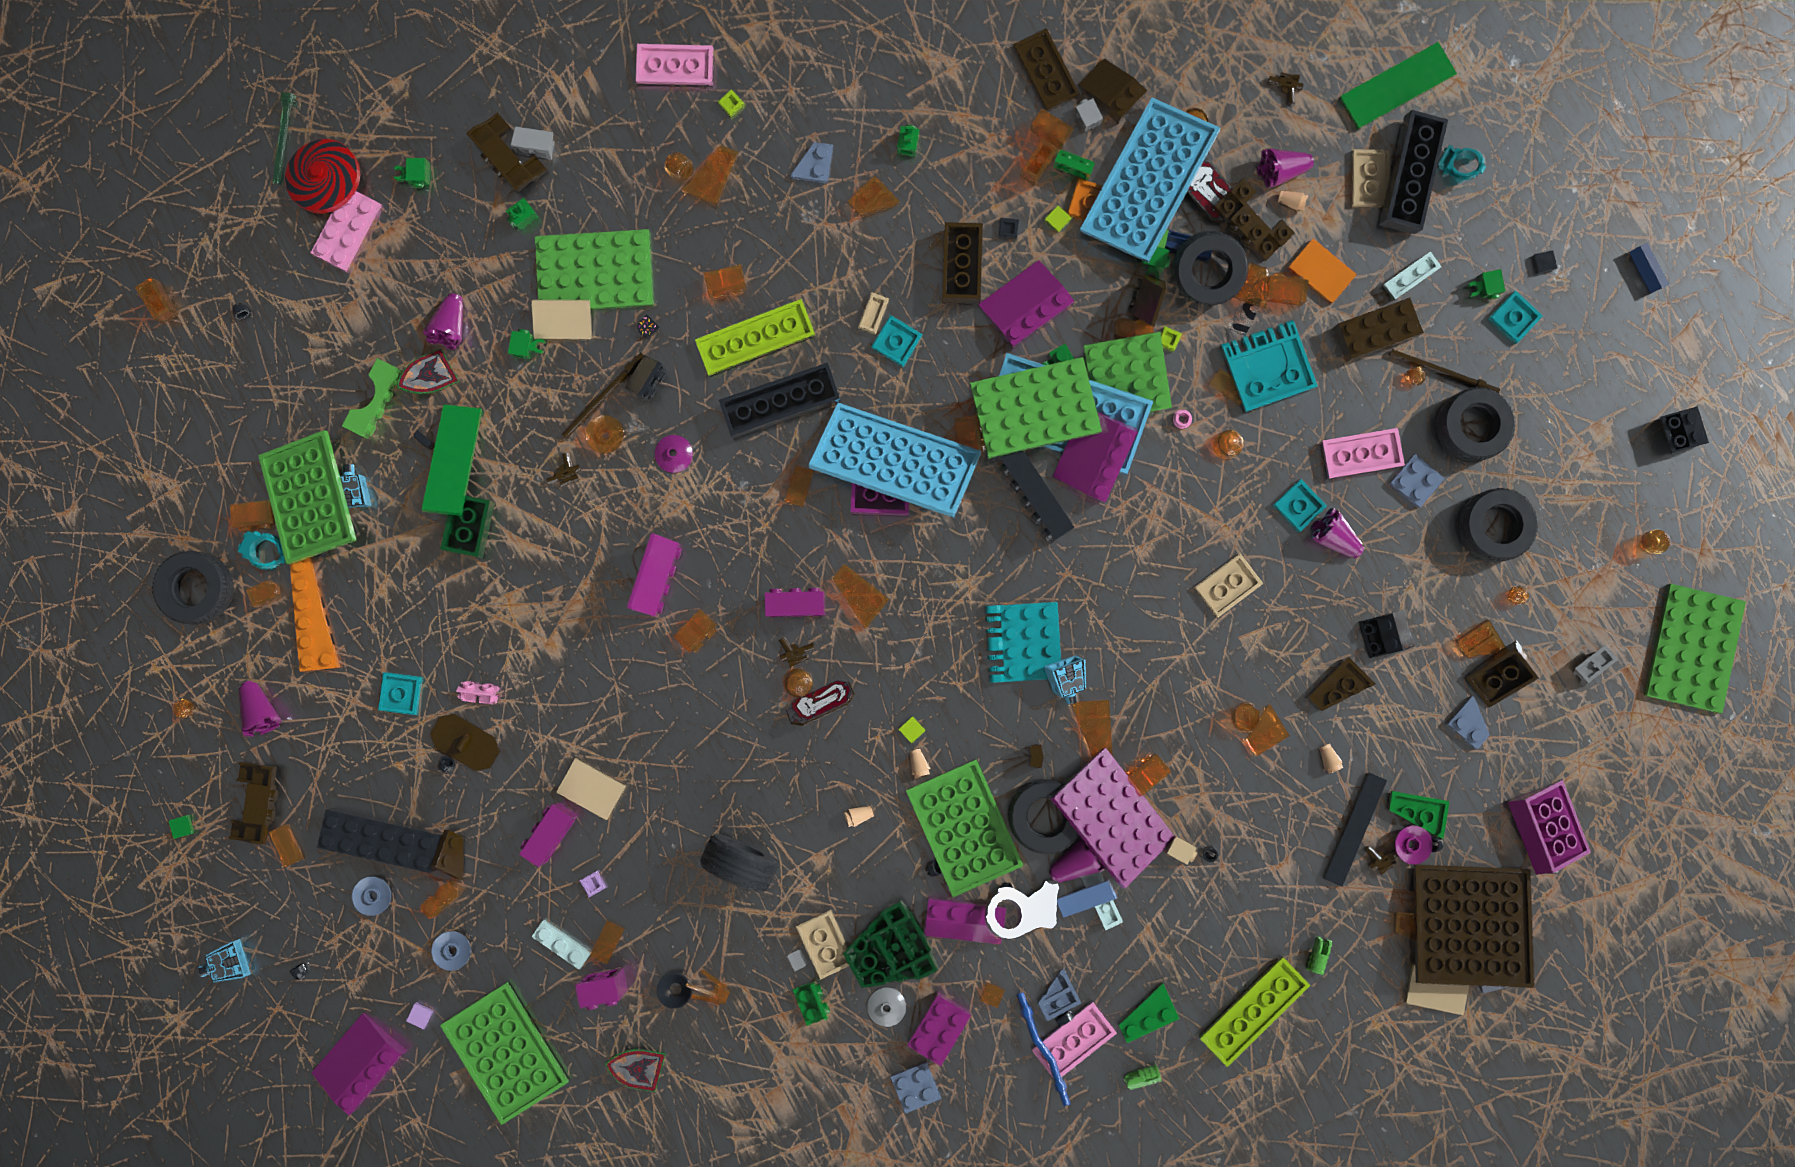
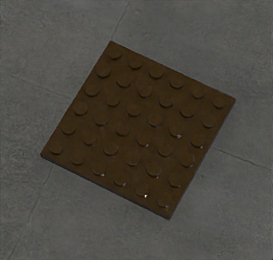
(1473, 926)

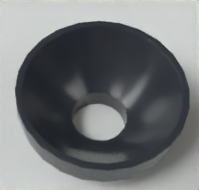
(672, 1000)

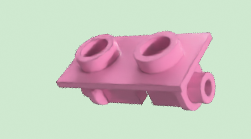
(469, 690)

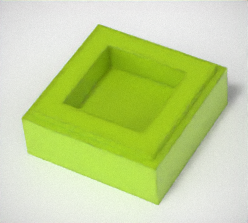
(731, 103)
(1058, 219)
(1170, 338)
(912, 729)

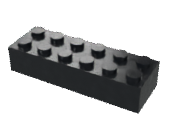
(1413, 172)
(779, 400)
(1035, 495)
(379, 839)

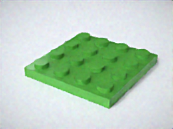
(1132, 366)

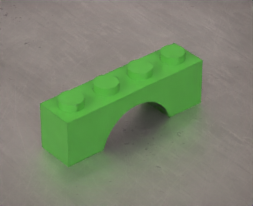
(363, 420)

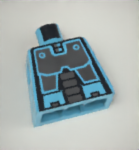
(354, 488)
(1067, 677)
(226, 963)

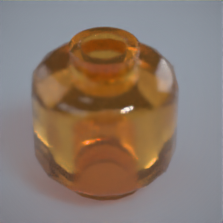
(679, 166)
(1655, 542)

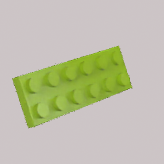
(755, 337)
(1254, 1011)

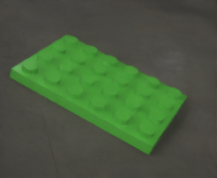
(596, 267)
(1035, 407)
(307, 497)
(1695, 648)
(964, 828)
(504, 1053)

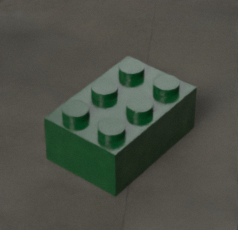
(470, 531)

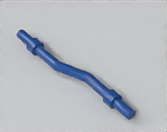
(1027, 1013)

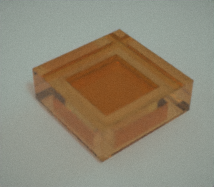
(992, 994)

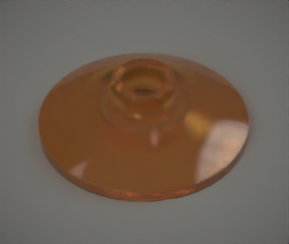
(595, 432)

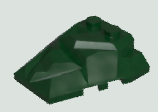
(891, 949)

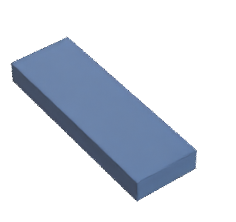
(1086, 898)

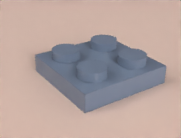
(1416, 481)
(915, 1087)

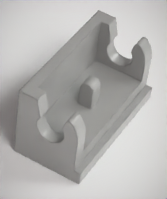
(531, 141)
(1595, 665)

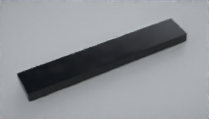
(1355, 829)

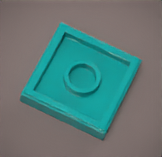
(1515, 317)
(896, 341)
(1299, 505)
(400, 693)

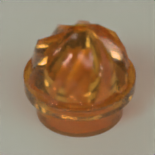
(1416, 375)
(1518, 595)
(183, 708)

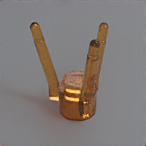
(718, 996)

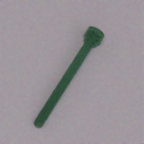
(287, 101)

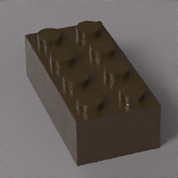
(962, 262)
(1378, 330)

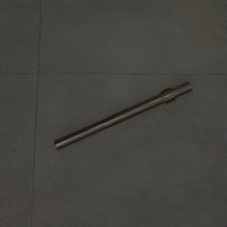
(629, 369)
(1442, 371)

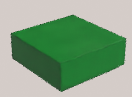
(181, 826)

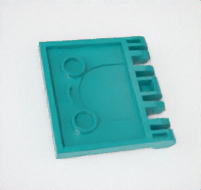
(1269, 369)
(1027, 640)

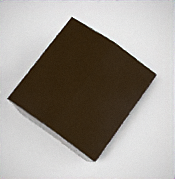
(1036, 755)

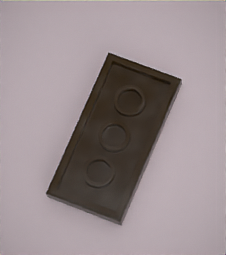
(1046, 70)

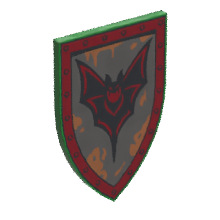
(427, 374)
(637, 1068)

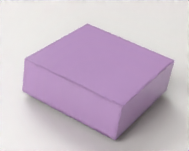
(593, 883)
(420, 1015)

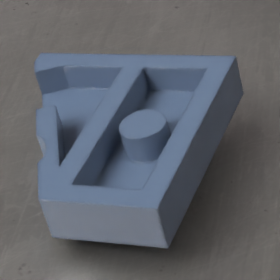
(815, 164)
(1469, 723)
(1059, 997)

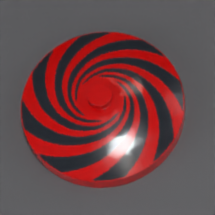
(322, 176)

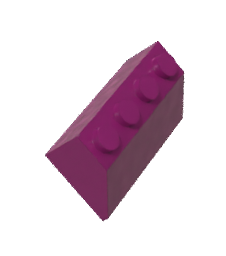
(961, 920)

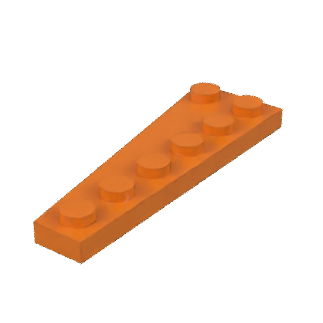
(312, 630)

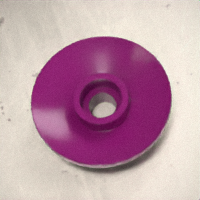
(673, 463)
(1421, 845)

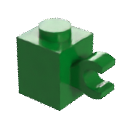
(908, 140)
(415, 173)
(521, 214)
(1157, 262)
(1488, 285)
(523, 344)
(1058, 355)

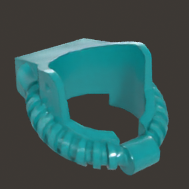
(1452, 155)
(250, 543)

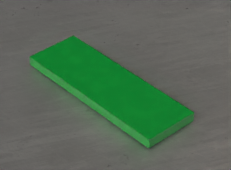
(1398, 85)
(452, 460)

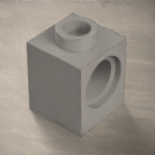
(1088, 114)

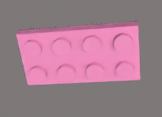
(674, 64)
(346, 231)
(1362, 453)
(1076, 1039)

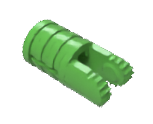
(1319, 955)
(1142, 1077)

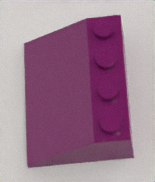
(1026, 304)
(1096, 459)
(654, 575)
(1549, 828)
(357, 1063)

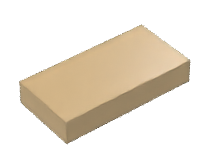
(873, 313)

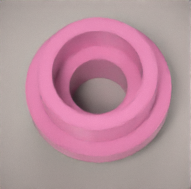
(1188, 419)

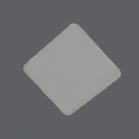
(797, 960)

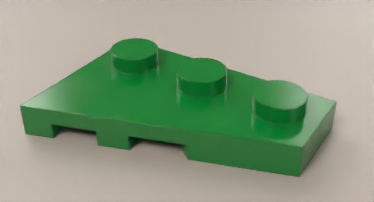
(1421, 811)
(1149, 1016)

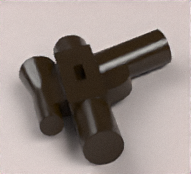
(1288, 84)
(566, 472)
(794, 653)
(1382, 860)

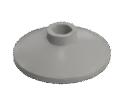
(883, 997)

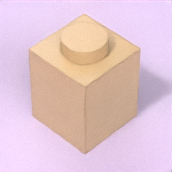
(1181, 850)

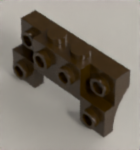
(494, 150)
(1247, 223)
(258, 804)

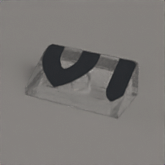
(1243, 318)

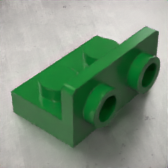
(1073, 164)
(811, 1003)

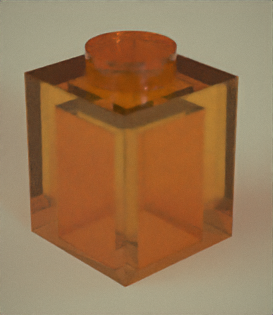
(264, 594)

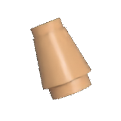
(1294, 200)
(1330, 759)
(918, 764)
(858, 815)

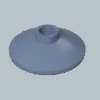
(362, 896)
(444, 957)

